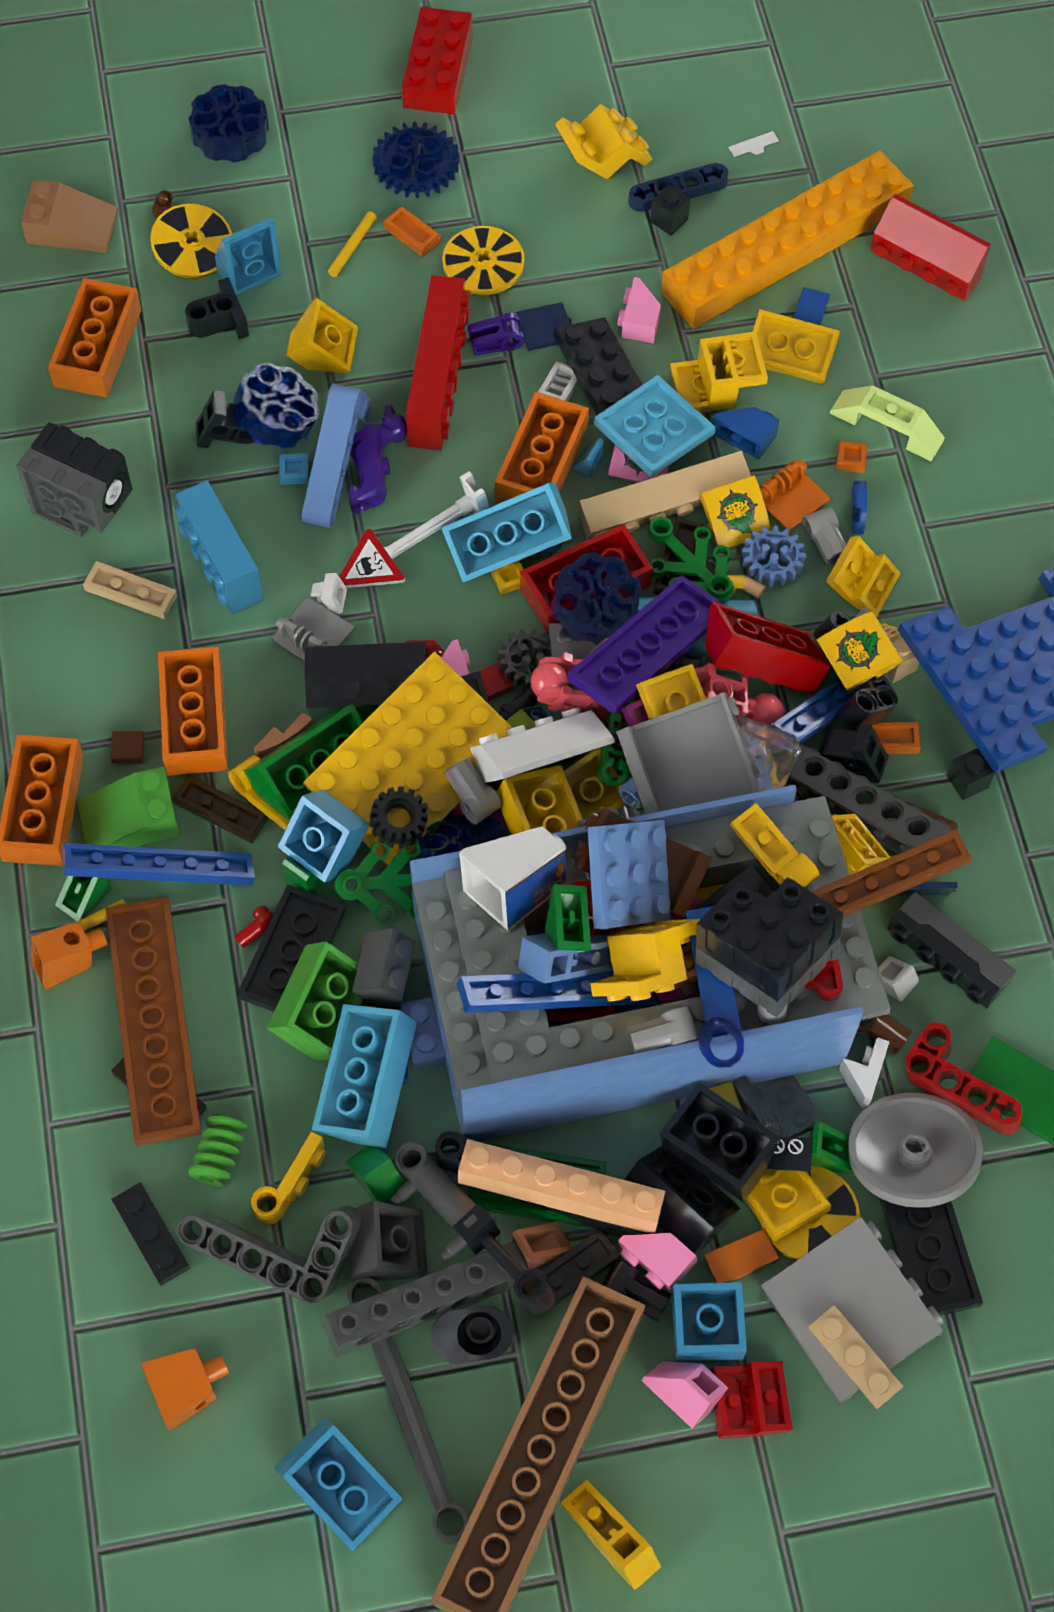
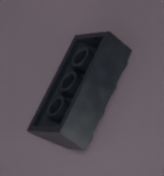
(358, 672)

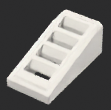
(558, 386)

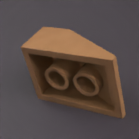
(67, 218)

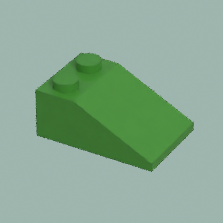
(130, 811)

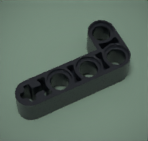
(867, 702)

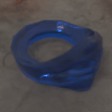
(705, 1039)

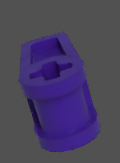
(494, 334)

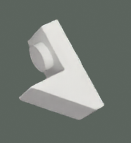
(864, 1076)

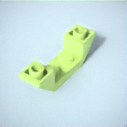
(893, 412)

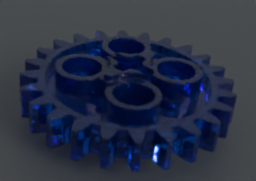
(433, 166)

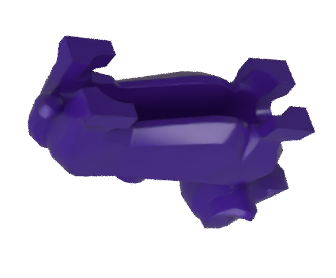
(369, 460)

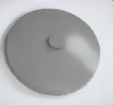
(915, 1149)

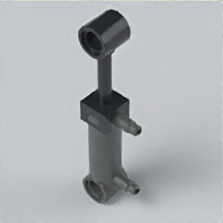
(468, 1220)

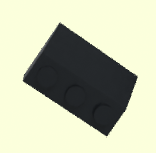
(720, 1141)
(692, 1204)

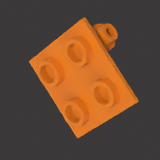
(792, 495)

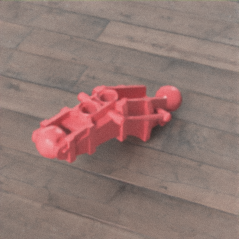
(552, 688)

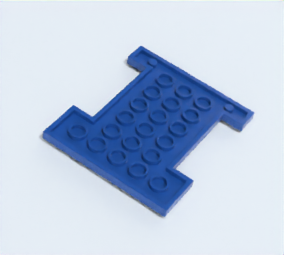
(993, 674)

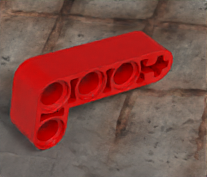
(967, 1084)

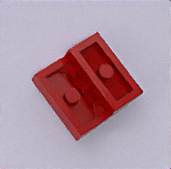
(754, 1400)

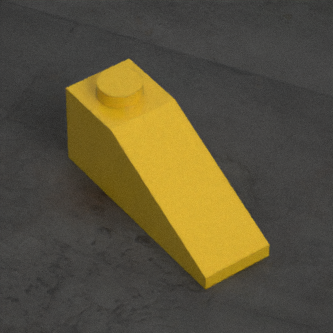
(612, 1534)

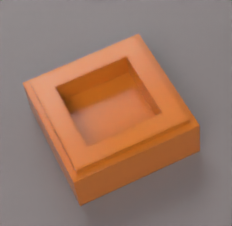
(851, 456)

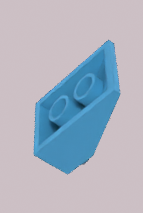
(249, 256)
(338, 1483)

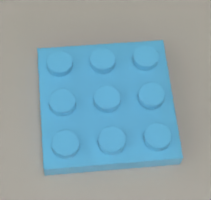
(654, 426)

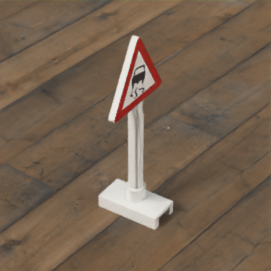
(374, 564)

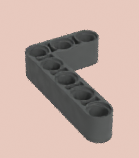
(274, 1255)

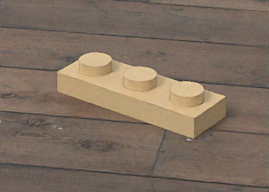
(130, 590)
(855, 1357)

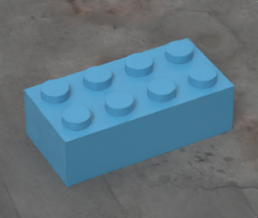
(218, 547)

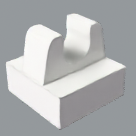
(330, 593)

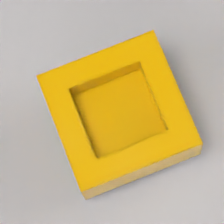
(507, 577)

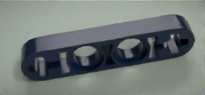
(699, 175)

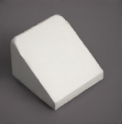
(898, 978)

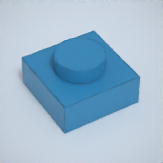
(293, 469)

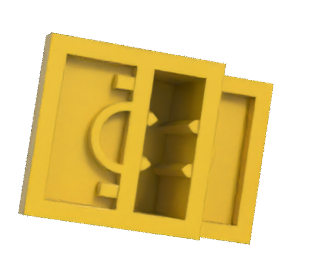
(604, 141)
(720, 371)
(857, 843)
(646, 960)

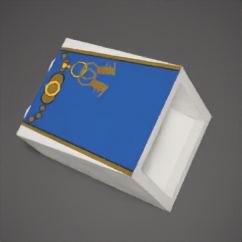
(513, 873)

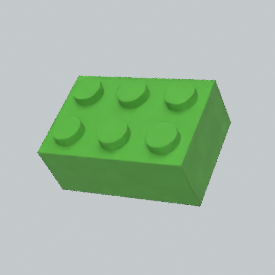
(314, 1000)

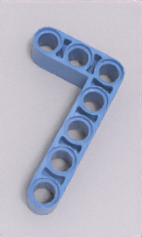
(342, 412)

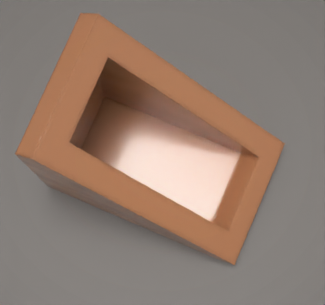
(541, 1244)

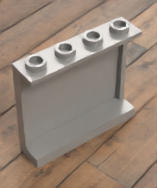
(690, 756)
(869, 1292)

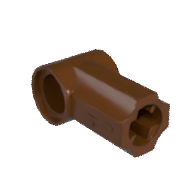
(888, 1029)

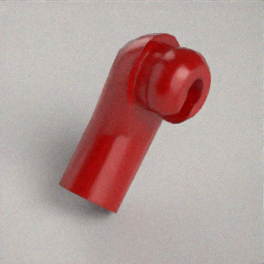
(255, 928)

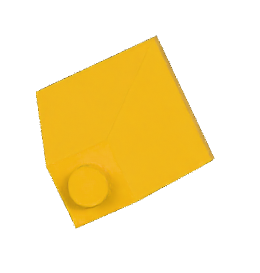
(323, 340)

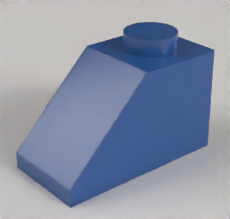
(747, 429)

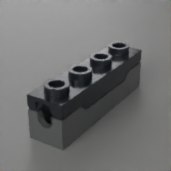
(950, 950)

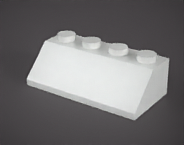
(539, 745)

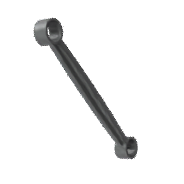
(413, 1423)

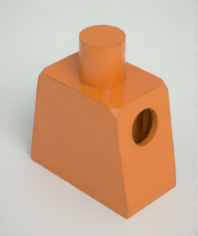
(64, 952)
(183, 1384)

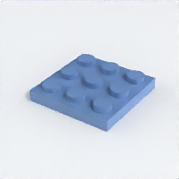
(629, 874)

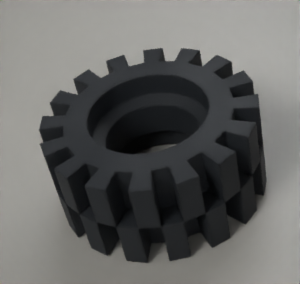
(403, 800)

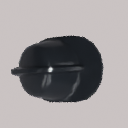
(472, 1334)

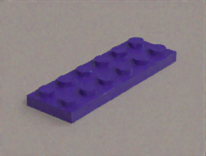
(644, 645)

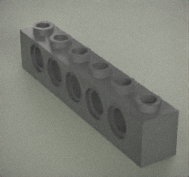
(883, 804)
(418, 1301)

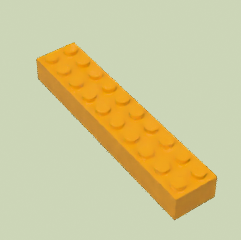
(783, 240)

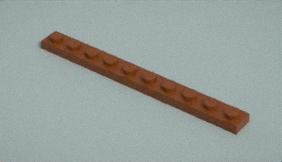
(880, 881)

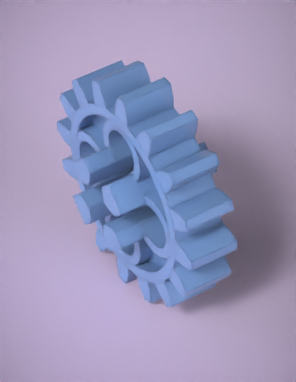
(771, 542)

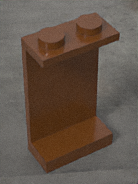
(684, 864)

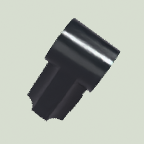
(628, 1281)

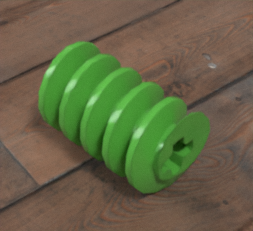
(216, 1149)

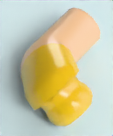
(747, 584)

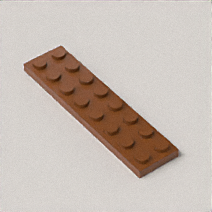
(153, 1022)

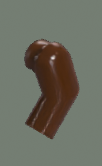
(162, 203)

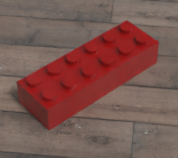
(437, 363)

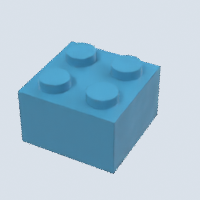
(323, 835)
(708, 1322)

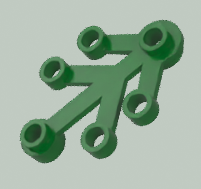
(692, 564)
(387, 881)

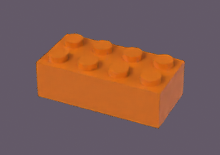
(95, 337)
(542, 446)
(192, 711)
(40, 799)

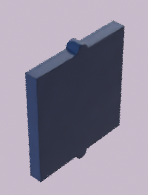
(540, 323)
(932, 888)

